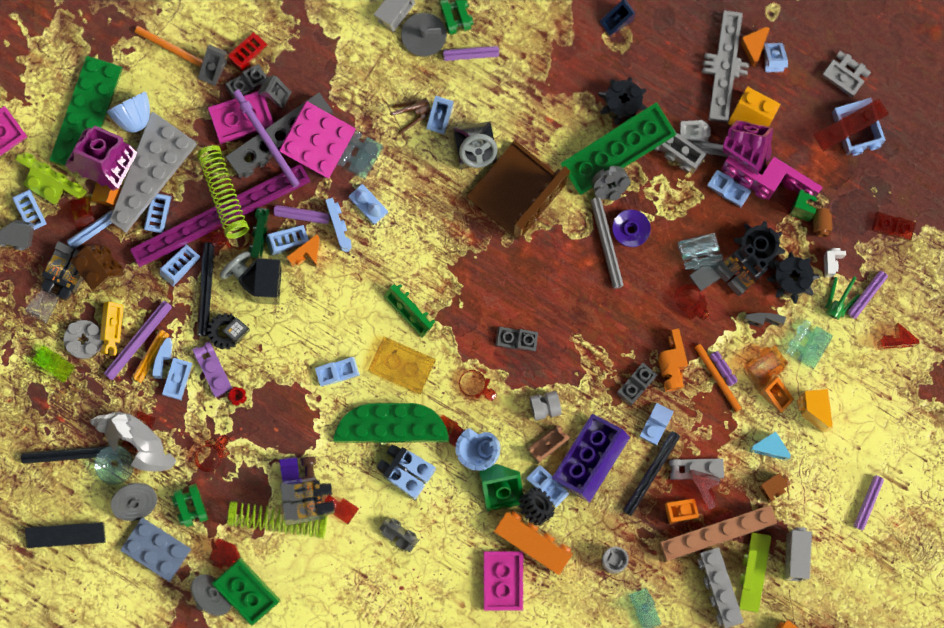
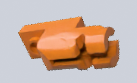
(672, 362)

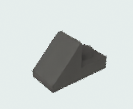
(212, 65)
(275, 91)

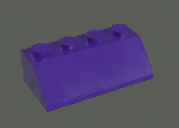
(591, 457)

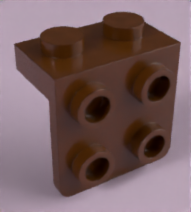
(96, 265)

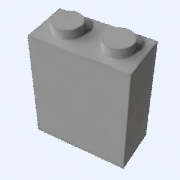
(798, 554)

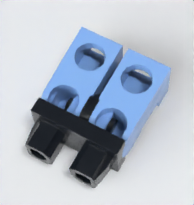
(399, 471)

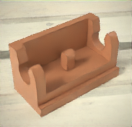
(548, 444)

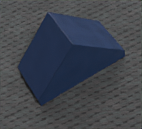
(618, 17)

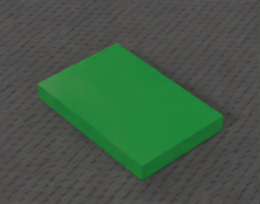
(246, 591)

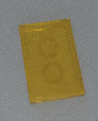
(402, 365)

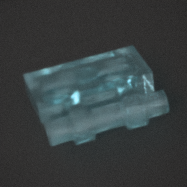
(365, 157)
(699, 247)
(814, 347)

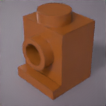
(774, 486)

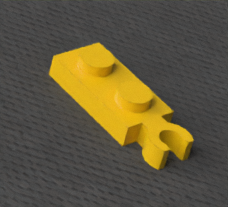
(111, 327)

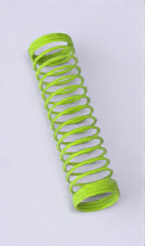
(230, 227)
(231, 520)

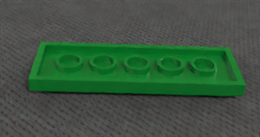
(87, 106)
(620, 146)

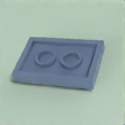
(156, 549)

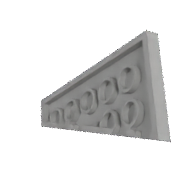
(157, 159)

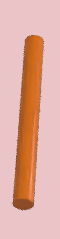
(168, 46)
(718, 378)

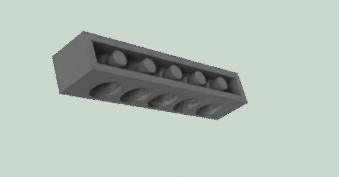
(252, 147)

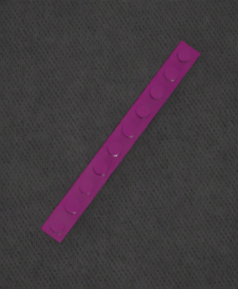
(209, 220)

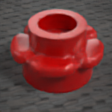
(233, 392)

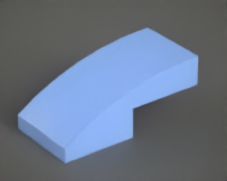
(728, 189)
(164, 353)
(337, 372)
(542, 479)

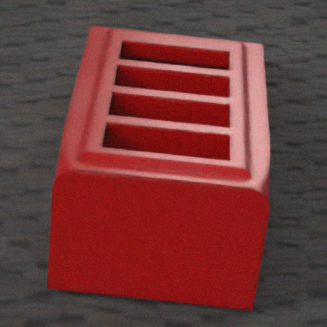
(241, 65)

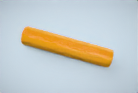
(150, 356)

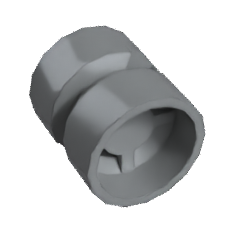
(545, 405)
(614, 560)

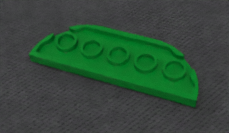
(391, 424)

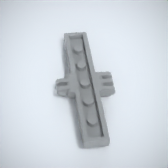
(725, 66)

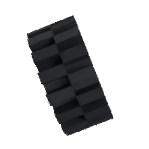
(213, 331)
(536, 506)

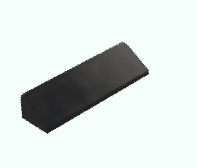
(65, 535)

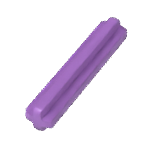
(471, 53)
(301, 214)
(868, 293)
(868, 502)

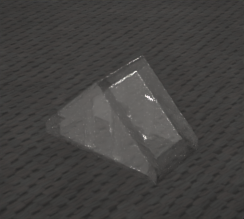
(42, 306)

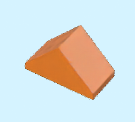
(753, 45)
(105, 196)
(777, 394)

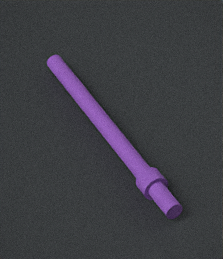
(246, 107)

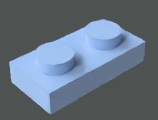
(177, 379)

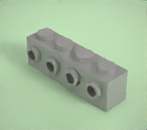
(682, 152)
(720, 588)

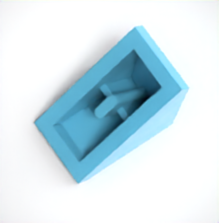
(772, 447)

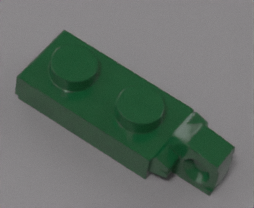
(259, 233)

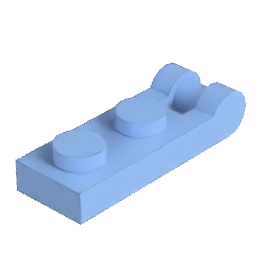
(339, 226)

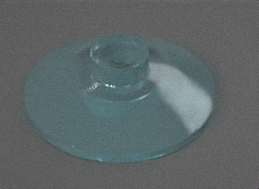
(111, 474)

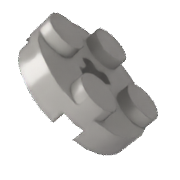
(76, 331)

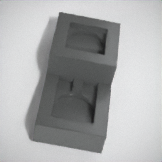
(705, 276)
(758, 319)

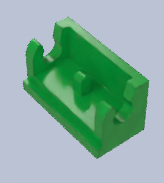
(800, 207)

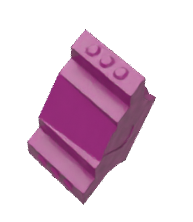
(749, 145)
(101, 157)

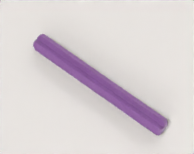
(138, 339)

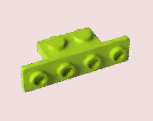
(46, 181)
(755, 572)

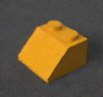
(754, 109)
(816, 408)

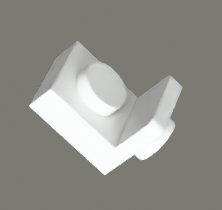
(695, 130)
(830, 263)

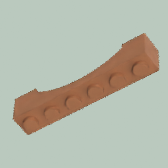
(717, 533)

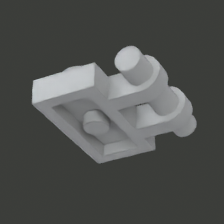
(844, 78)

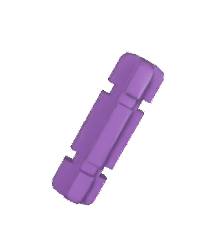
(723, 368)

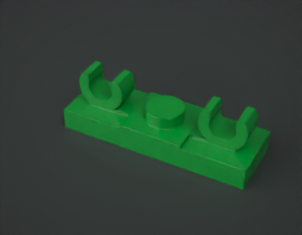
(408, 310)

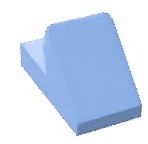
(775, 57)
(656, 424)

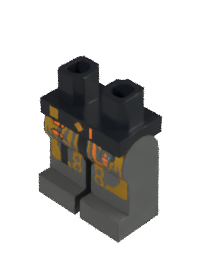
(747, 264)
(61, 272)
(304, 501)

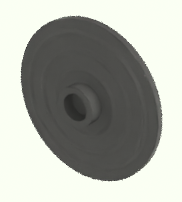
(423, 34)
(133, 501)
(208, 597)

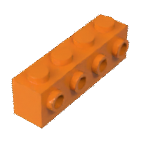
(534, 542)

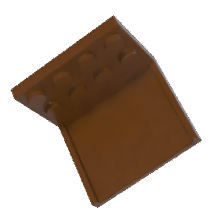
(518, 189)

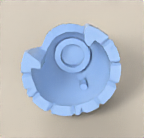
(132, 114)
(477, 450)

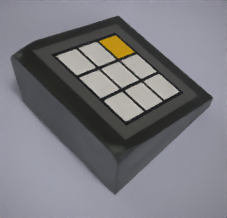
(236, 330)

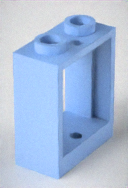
(846, 110)

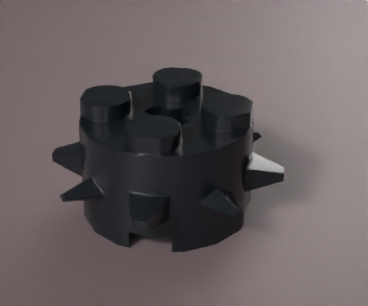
(622, 90)
(764, 236)
(785, 285)

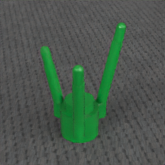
(837, 308)

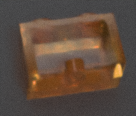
(765, 366)

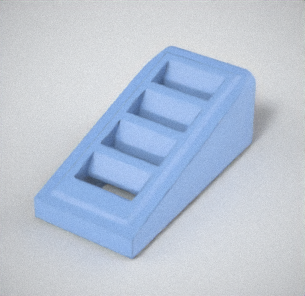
(28, 193)
(167, 198)
(284, 233)
(172, 280)

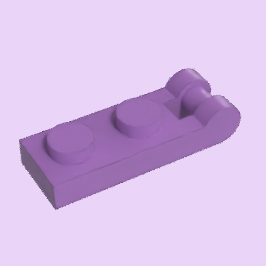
(212, 370)

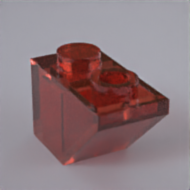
(224, 554)

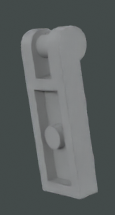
(709, 466)

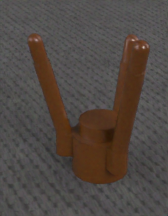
(420, 107)

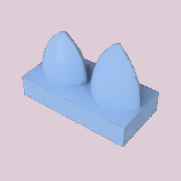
(368, 204)

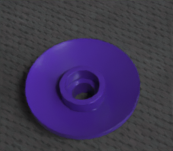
(633, 219)

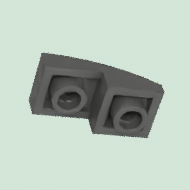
(247, 82)
(516, 339)
(636, 384)

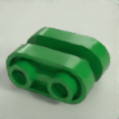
(464, 20)
(185, 516)

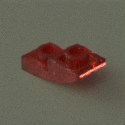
(893, 226)

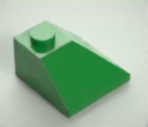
(500, 487)

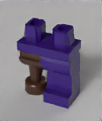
(290, 470)

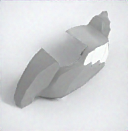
(129, 428)

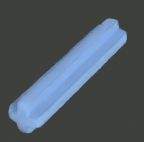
(90, 230)

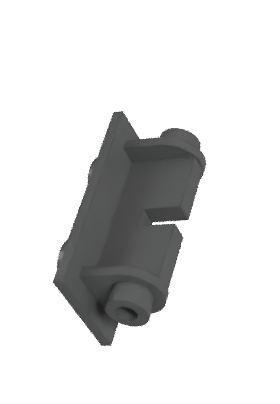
(393, 528)

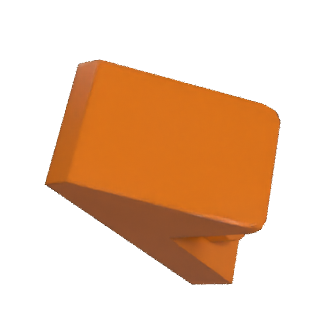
(309, 249)
(681, 510)

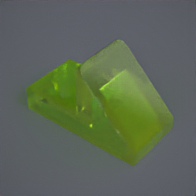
(53, 363)

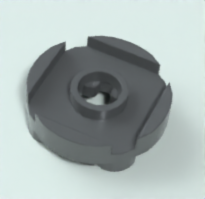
(614, 190)

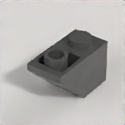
(17, 234)

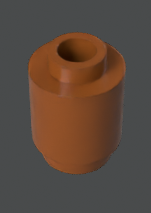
(822, 222)

